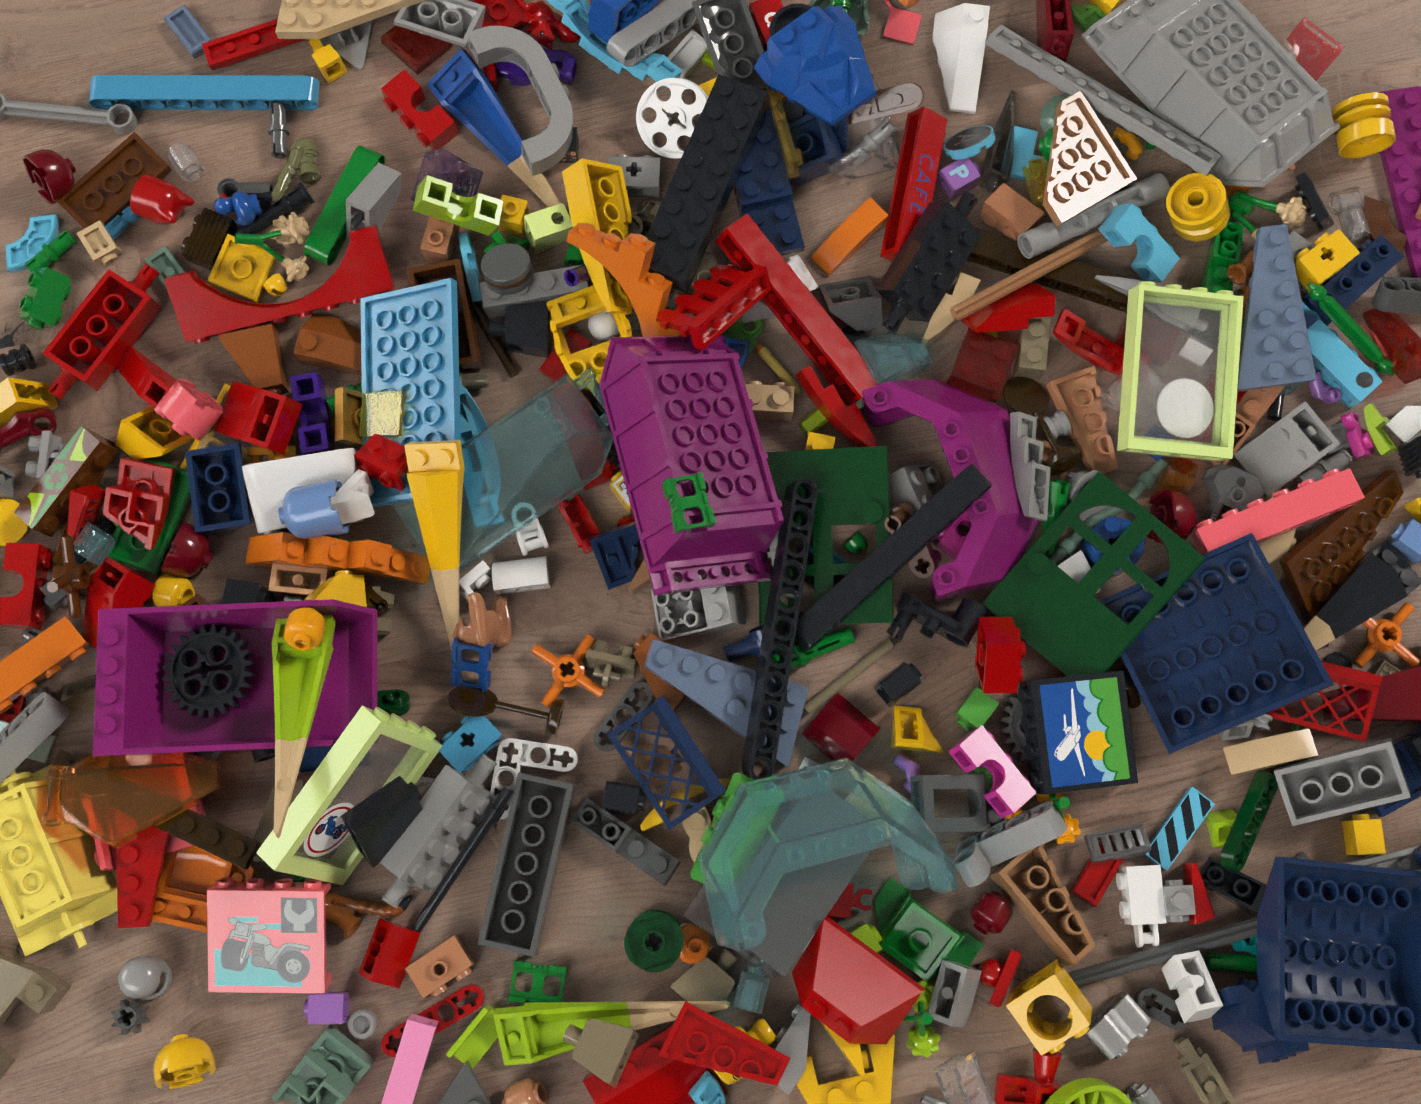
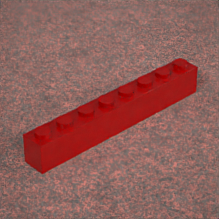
(799, 311)

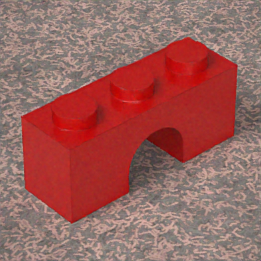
(432, 127)
(26, 607)

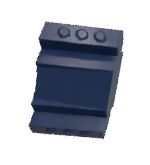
(1248, 1023)

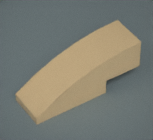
(942, 318)
(1270, 752)

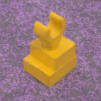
(327, 60)

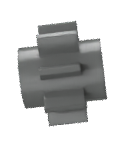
(139, 1018)

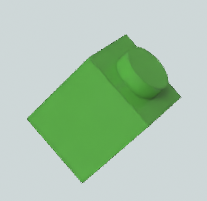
(975, 710)

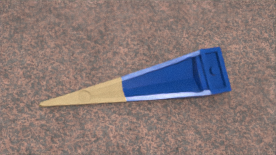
(473, 101)

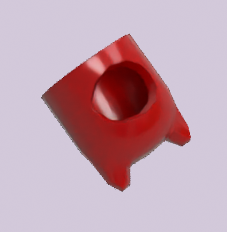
(158, 200)

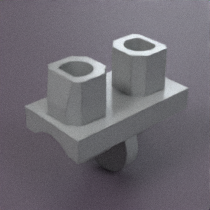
(48, 447)

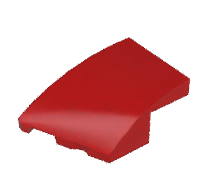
(140, 499)

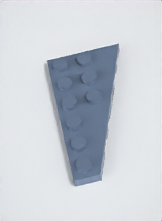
(1274, 323)
(725, 691)

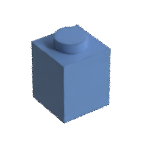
(1407, 540)

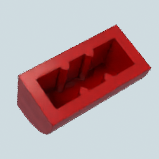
(389, 953)

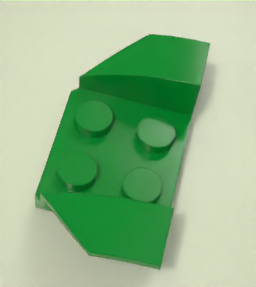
(917, 935)

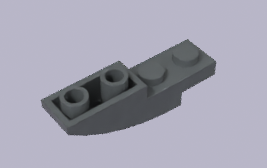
(626, 841)

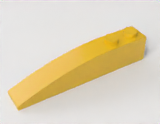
(600, 198)

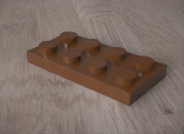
(109, 185)

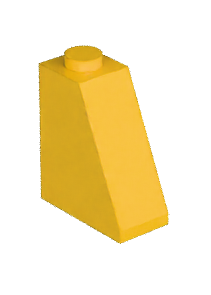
(23, 396)

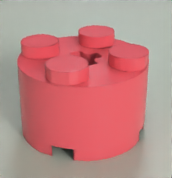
(189, 409)

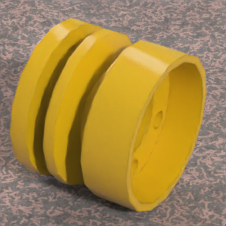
(1363, 125)

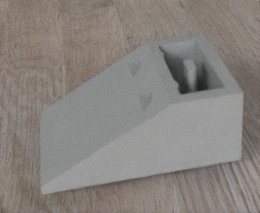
(1286, 448)
(698, 612)

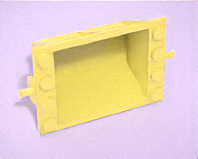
(47, 871)

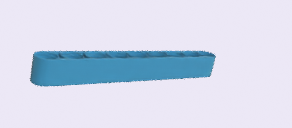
(204, 92)

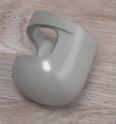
(141, 977)

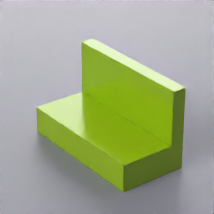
(476, 1038)

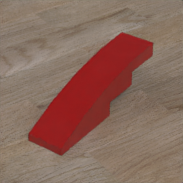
(845, 419)

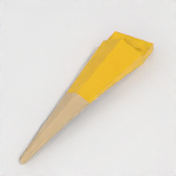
(437, 493)

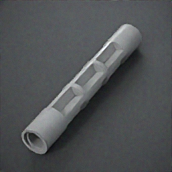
(1049, 236)

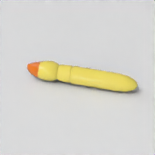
(765, 354)

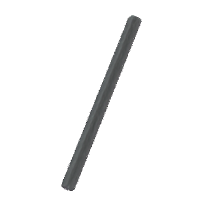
(1164, 952)

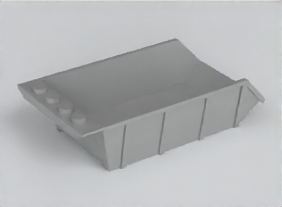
(1218, 81)

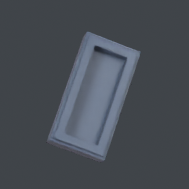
(187, 30)

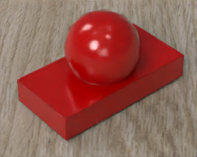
(999, 976)

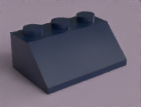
(218, 489)

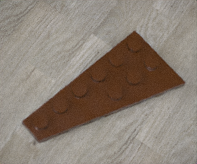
(1336, 546)

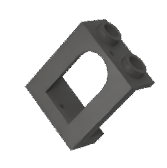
(923, 800)

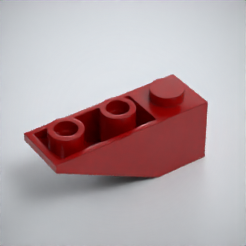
(145, 376)

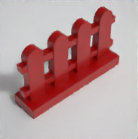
(727, 307)

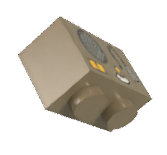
(1032, 350)

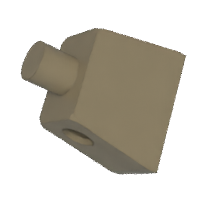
(707, 980)
(602, 1048)

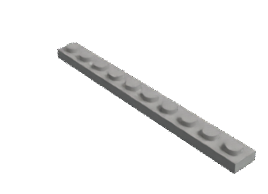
(1104, 100)

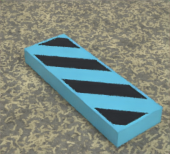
(1179, 828)

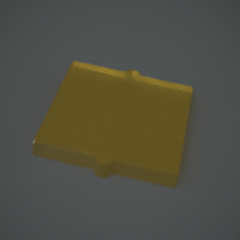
(382, 413)

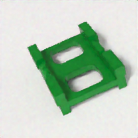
(679, 504)
(539, 973)

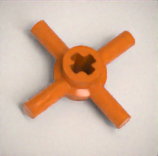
(1393, 636)
(567, 660)

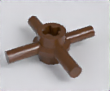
(70, 576)

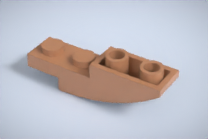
(1249, 412)

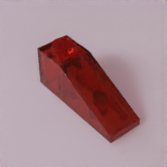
(1397, 343)

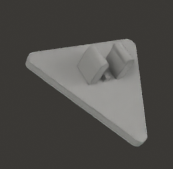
(351, 44)

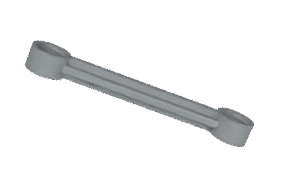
(69, 114)

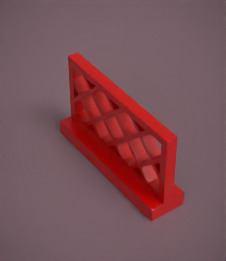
(1345, 676)

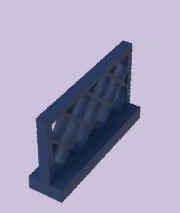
(687, 748)

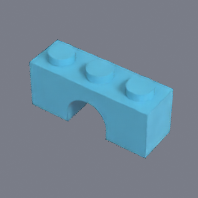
(1154, 255)

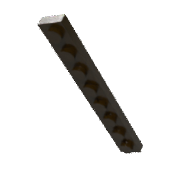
(199, 830)

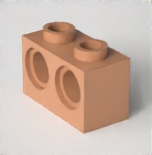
(439, 240)

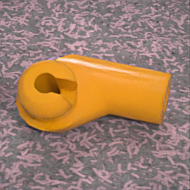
(1130, 140)

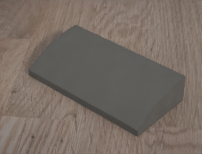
(730, 38)

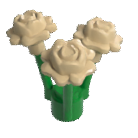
(1291, 213)

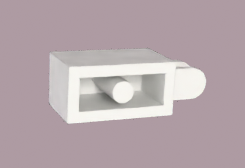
(1142, 901)

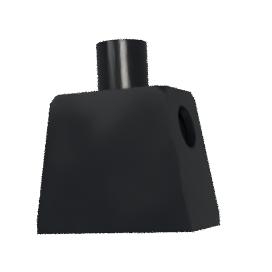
(524, 329)

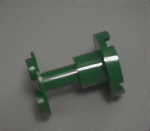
(654, 941)

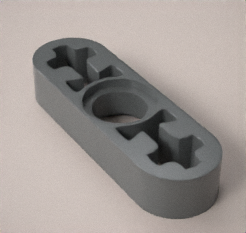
(612, 716)

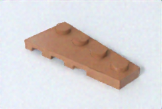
(1080, 401)

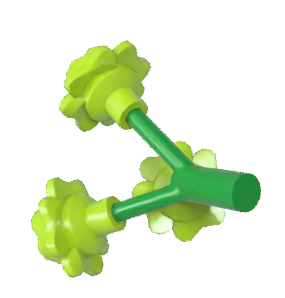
(922, 1039)

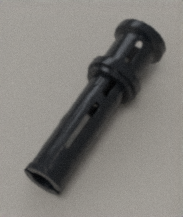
(288, 203)

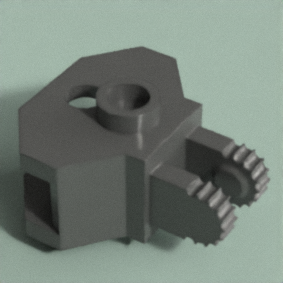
(1230, 489)

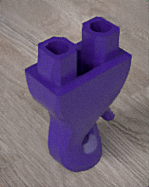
(561, 58)

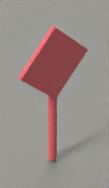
(901, 24)

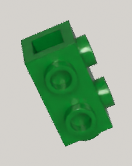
(44, 298)

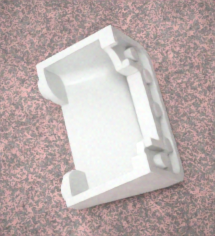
(271, 480)

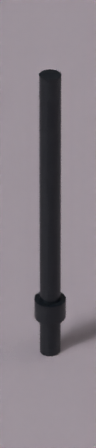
(492, 814)

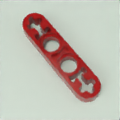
(432, 1013)

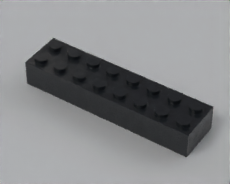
(705, 179)

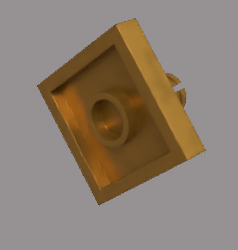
(347, 419)

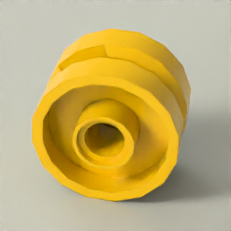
(1198, 207)

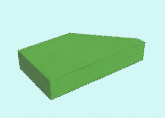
(1086, 15)

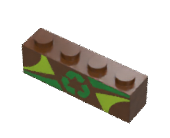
(74, 467)

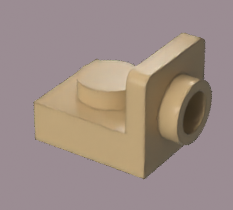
(99, 244)

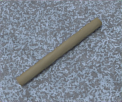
(848, 676)

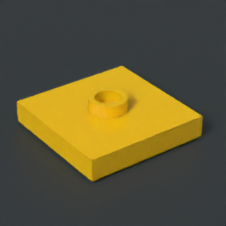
(242, 269)

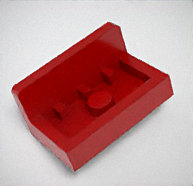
(383, 461)

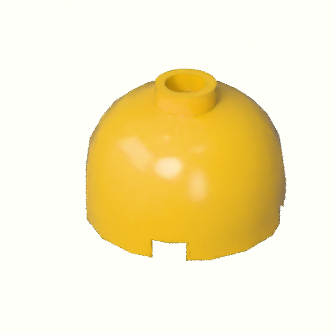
(183, 1062)

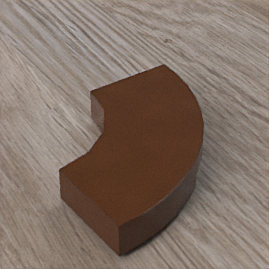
(1380, 223)

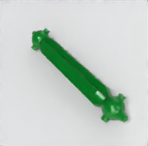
(1351, 329)

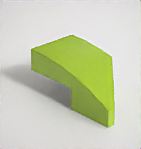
(1379, 437)

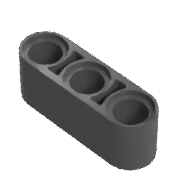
(1398, 295)

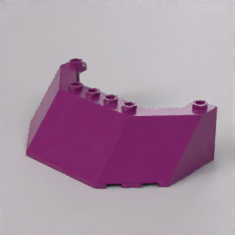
(969, 434)

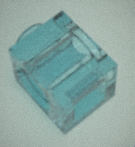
(93, 544)

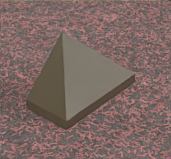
(80, 694)

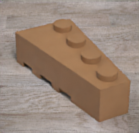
(1045, 903)

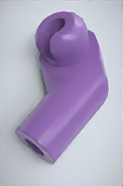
(1324, 392)
(909, 767)

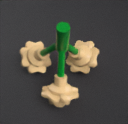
(286, 233)

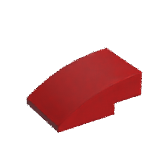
(1013, 310)

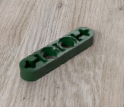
(1248, 821)

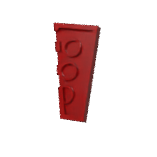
(138, 876)
(716, 1045)

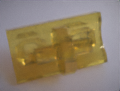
(1035, 179)

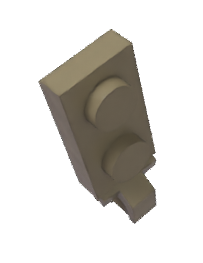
(1202, 1074)

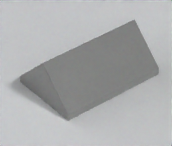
(443, 19)

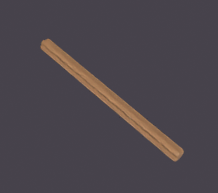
(1027, 275)

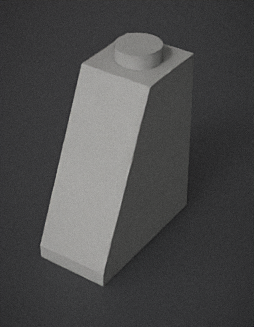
(373, 198)

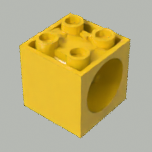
(1043, 1034)

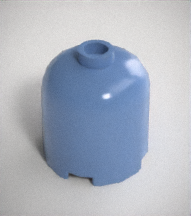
(309, 510)

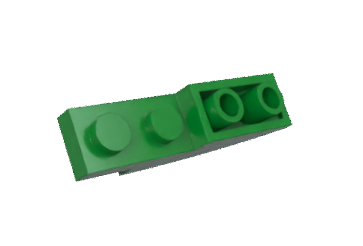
(1222, 253)

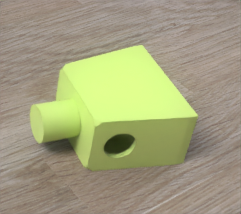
(547, 227)

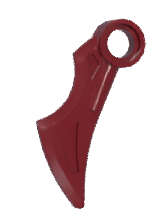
(23, 425)

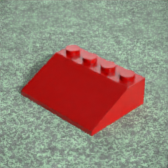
(649, 1077)

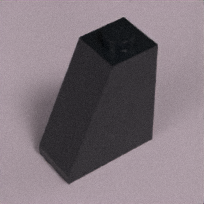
(382, 819)

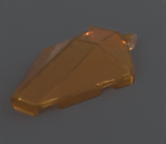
(126, 793)

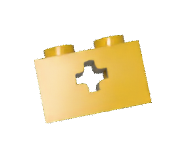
(1325, 259)

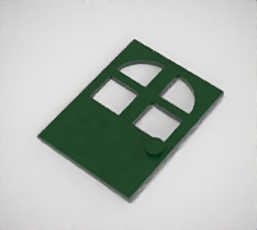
(850, 492)
(1063, 616)

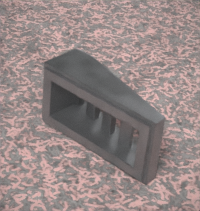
(1134, 837)

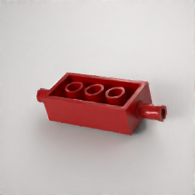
(102, 330)

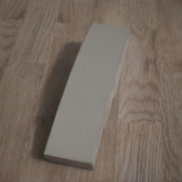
(1030, 475)

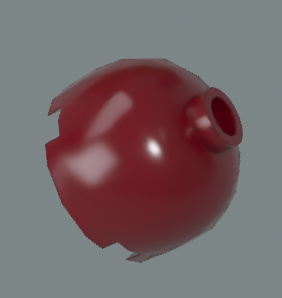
(51, 173)
(1174, 511)
(188, 553)

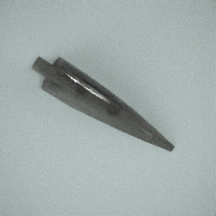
(999, 157)

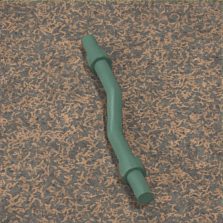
(1144, 482)

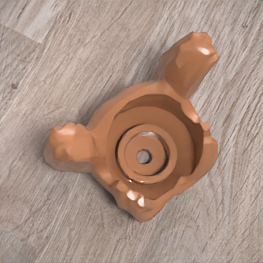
(486, 625)

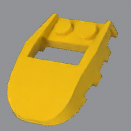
(575, 308)

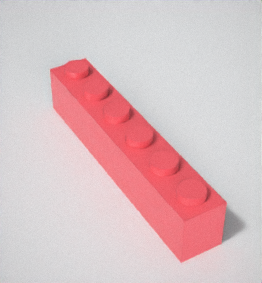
(1283, 512)

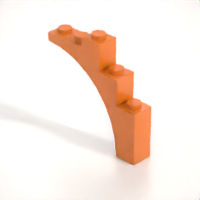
(629, 264)
(335, 554)

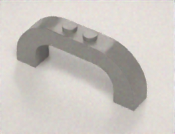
(511, 45)

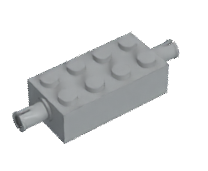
(440, 830)

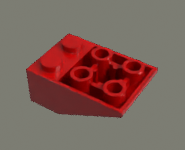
(258, 417)
(112, 587)

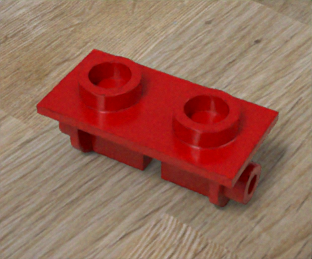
(580, 521)

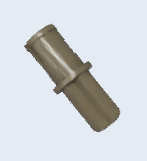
(475, 380)

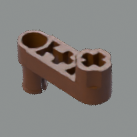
(898, 516)

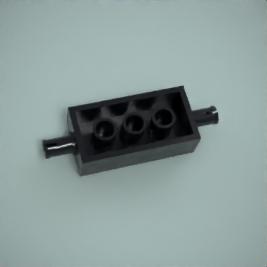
(929, 261)

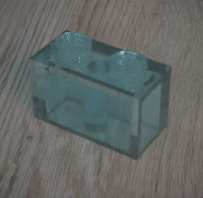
(751, 989)

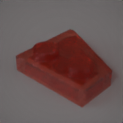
(414, 48)

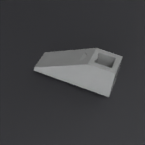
(794, 1043)

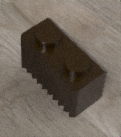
(207, 237)

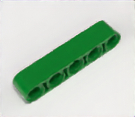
(330, 229)

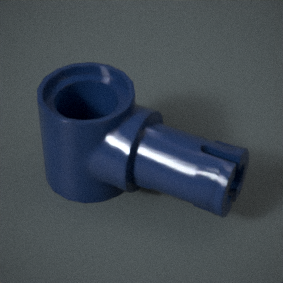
(746, 646)

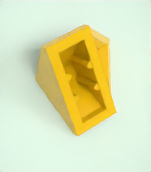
(912, 731)

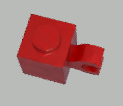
(847, 900)

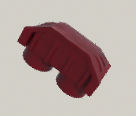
(840, 730)

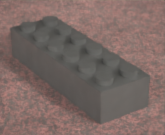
(527, 865)

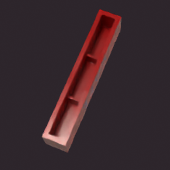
(914, 177)

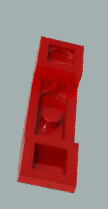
(1087, 343)

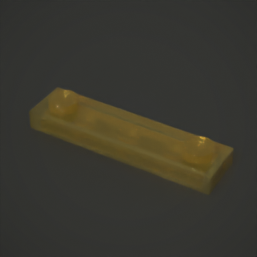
(791, 156)

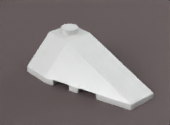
(960, 48)

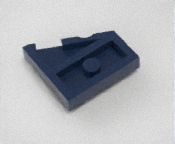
(617, 554)

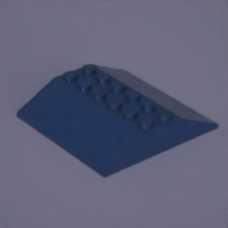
(1218, 647)
(1341, 954)

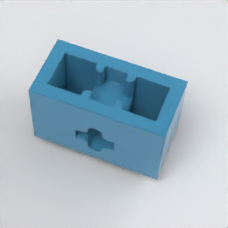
(465, 757)

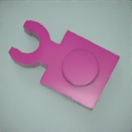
(1358, 438)

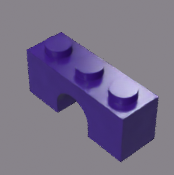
(315, 433)

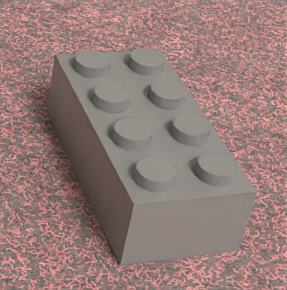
(1342, 782)

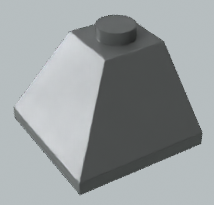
(854, 302)

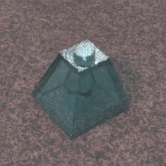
(893, 356)

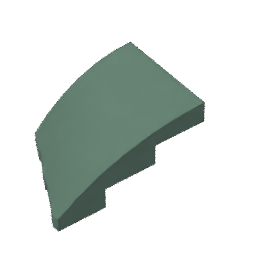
(326, 1071)

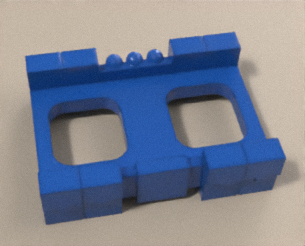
(480, 667)

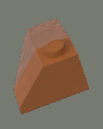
(329, 344)

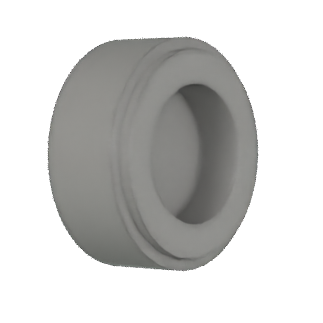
(362, 1024)

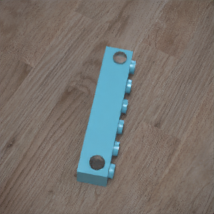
(1339, 364)

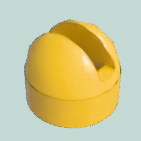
(275, 285)

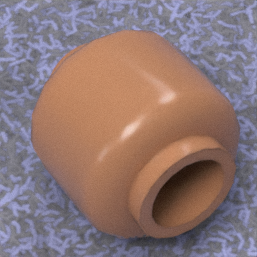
(525, 1092)

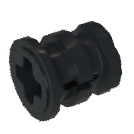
(17, 360)

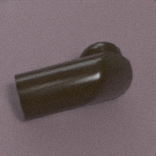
(1132, 694)

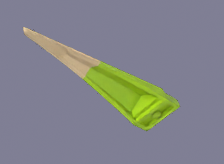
(297, 691)
(538, 1028)

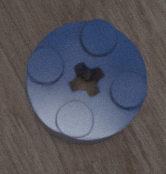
(1110, 530)

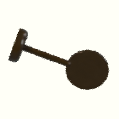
(1030, 398)
(476, 703)

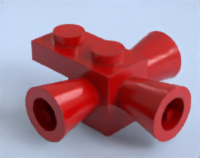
(1030, 1089)

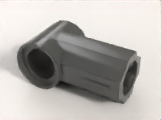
(231, 185)

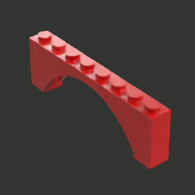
(208, 311)

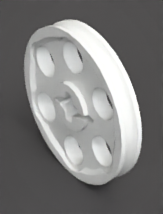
(663, 119)

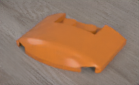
(185, 886)

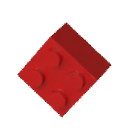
(999, 655)

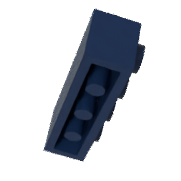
(1359, 275)

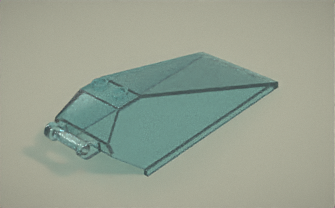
(526, 464)

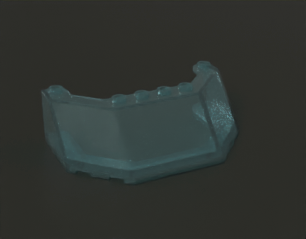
(804, 822)

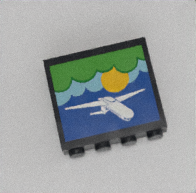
(1077, 732)

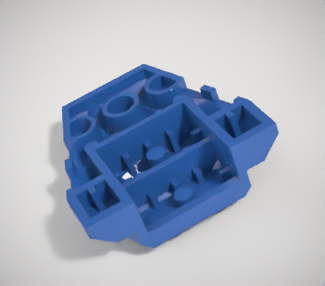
(819, 64)

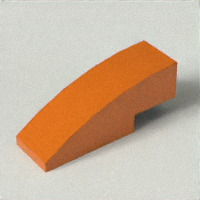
(850, 236)

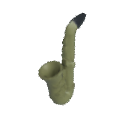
(301, 158)

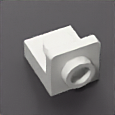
(475, 578)

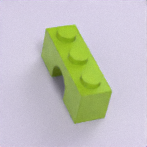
(475, 213)

